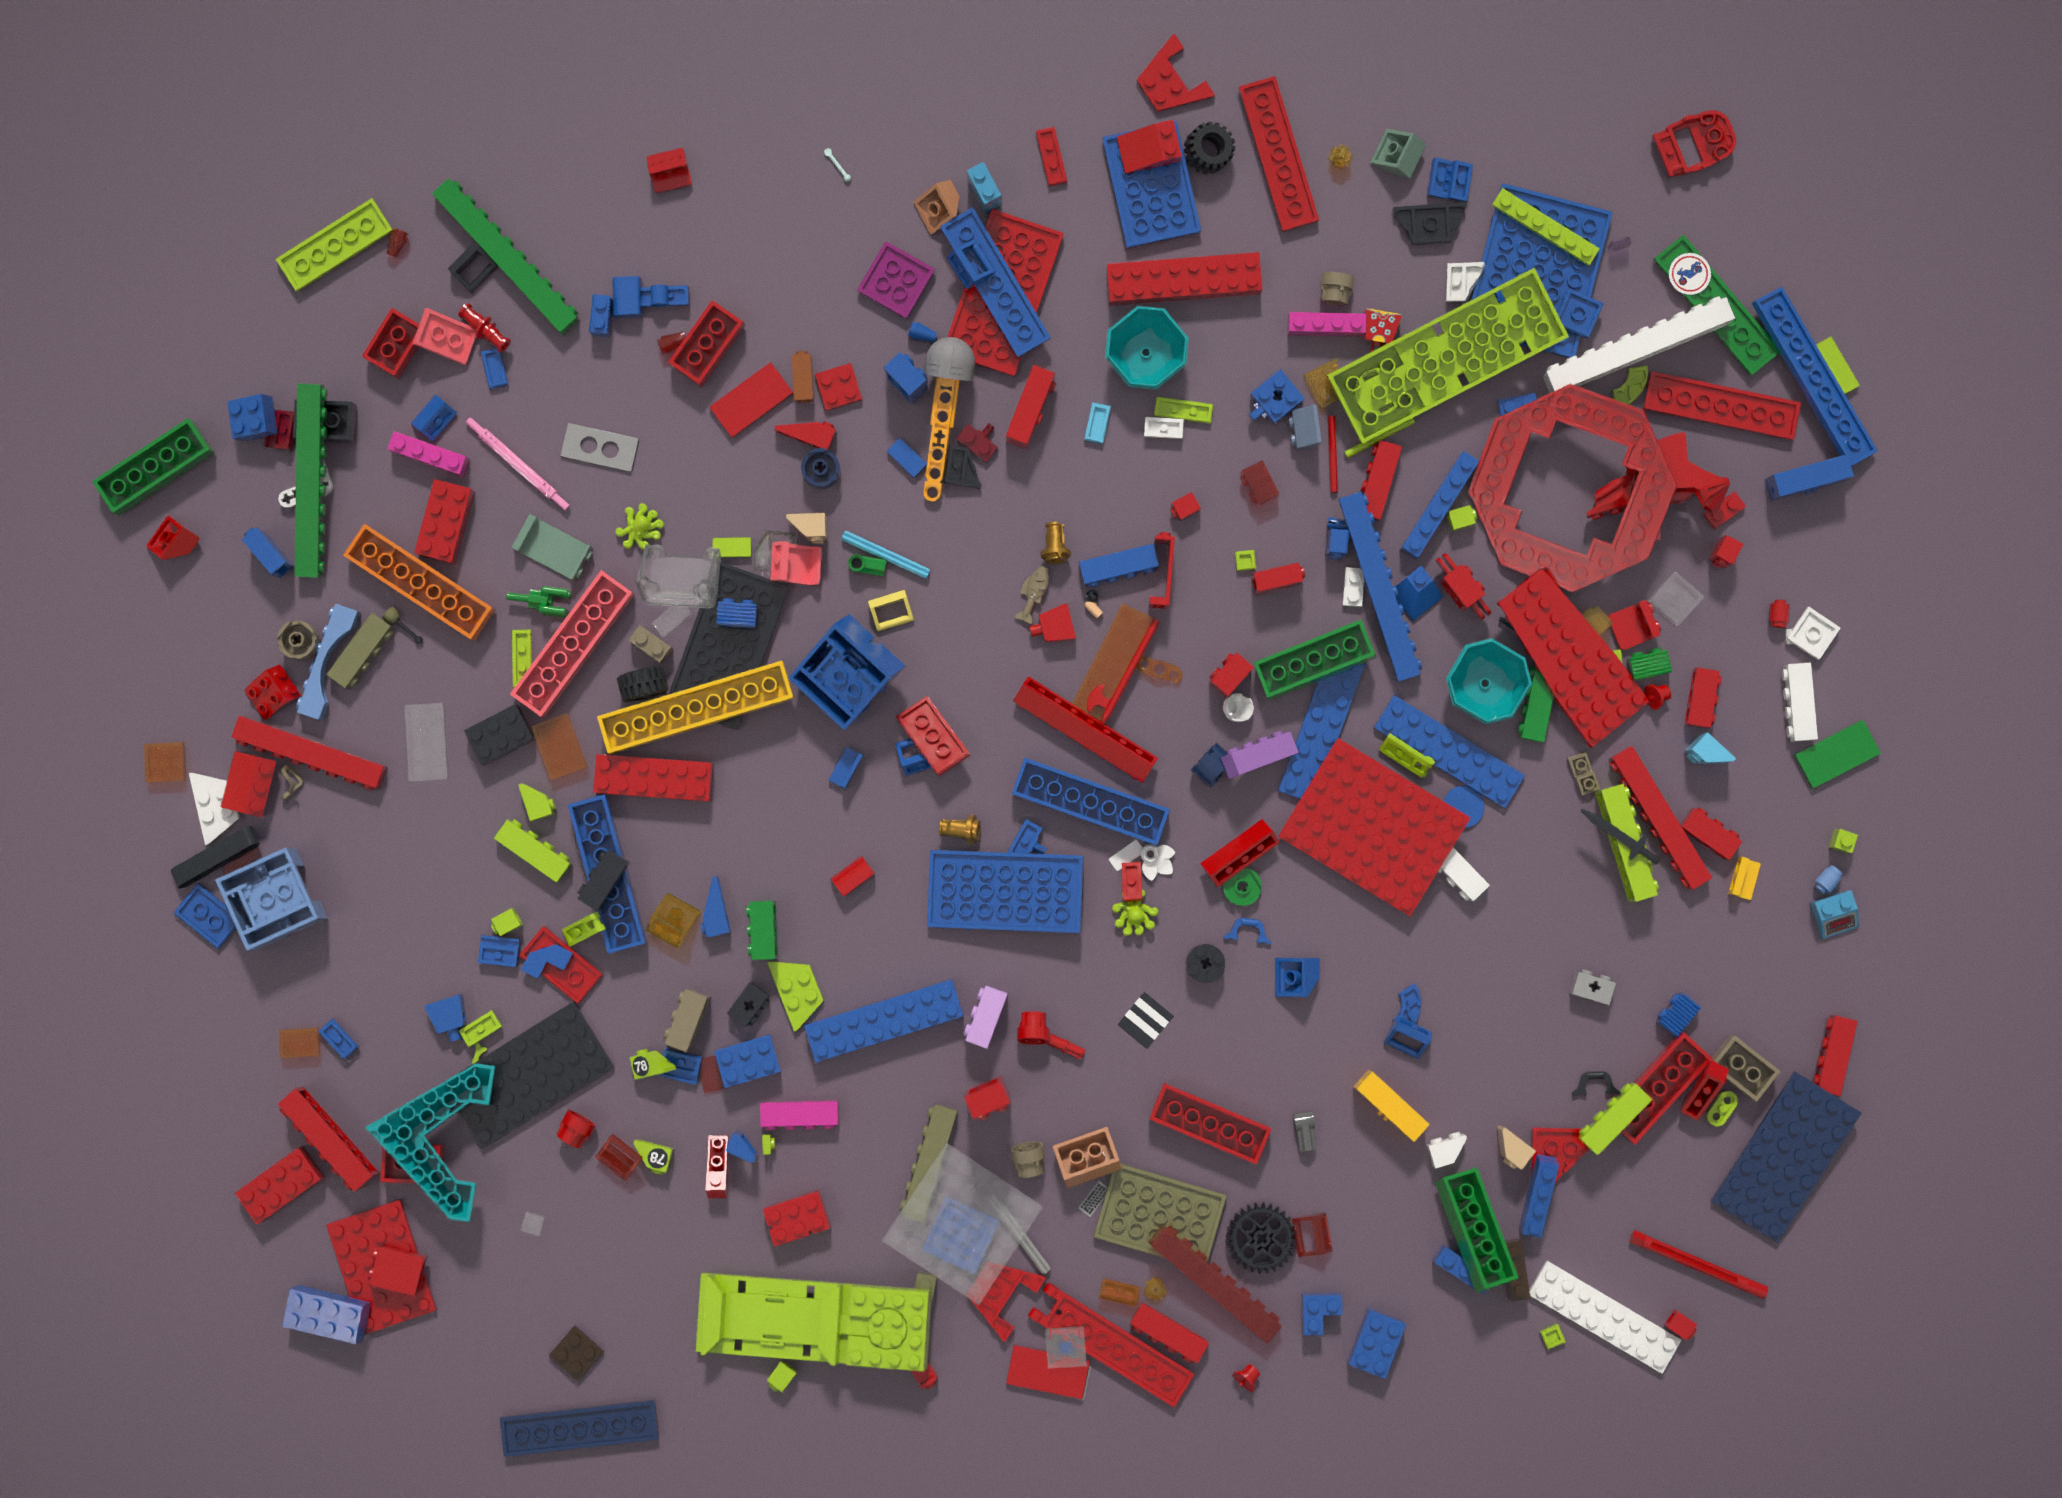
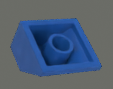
(1417, 593)
(1296, 976)

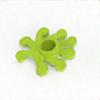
(640, 526)
(1135, 913)

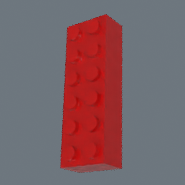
(653, 778)
(1665, 1081)
(987, 1098)
(1210, 1123)
(328, 1139)

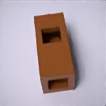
(802, 377)

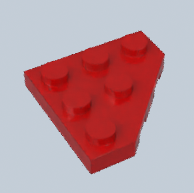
(1560, 1144)

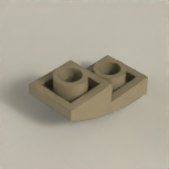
(1583, 773)

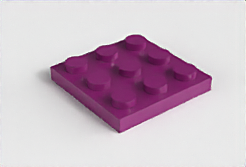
(896, 280)

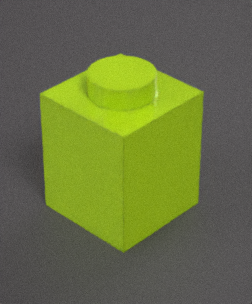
(1461, 518)
(1843, 841)
(506, 922)
(781, 1376)

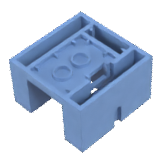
(268, 895)

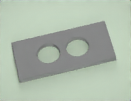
(622, 461)

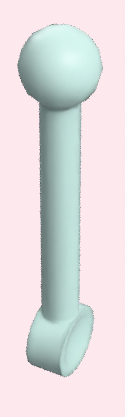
(828, 153)

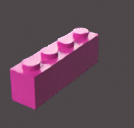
(1326, 324)
(428, 454)
(799, 1114)

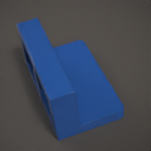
(434, 418)
(846, 767)

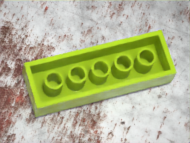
(1636, 872)

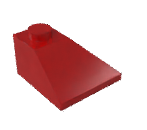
(172, 540)

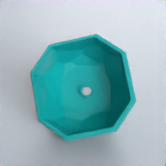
(1152, 331)
(1506, 678)

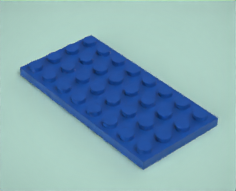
(1005, 891)

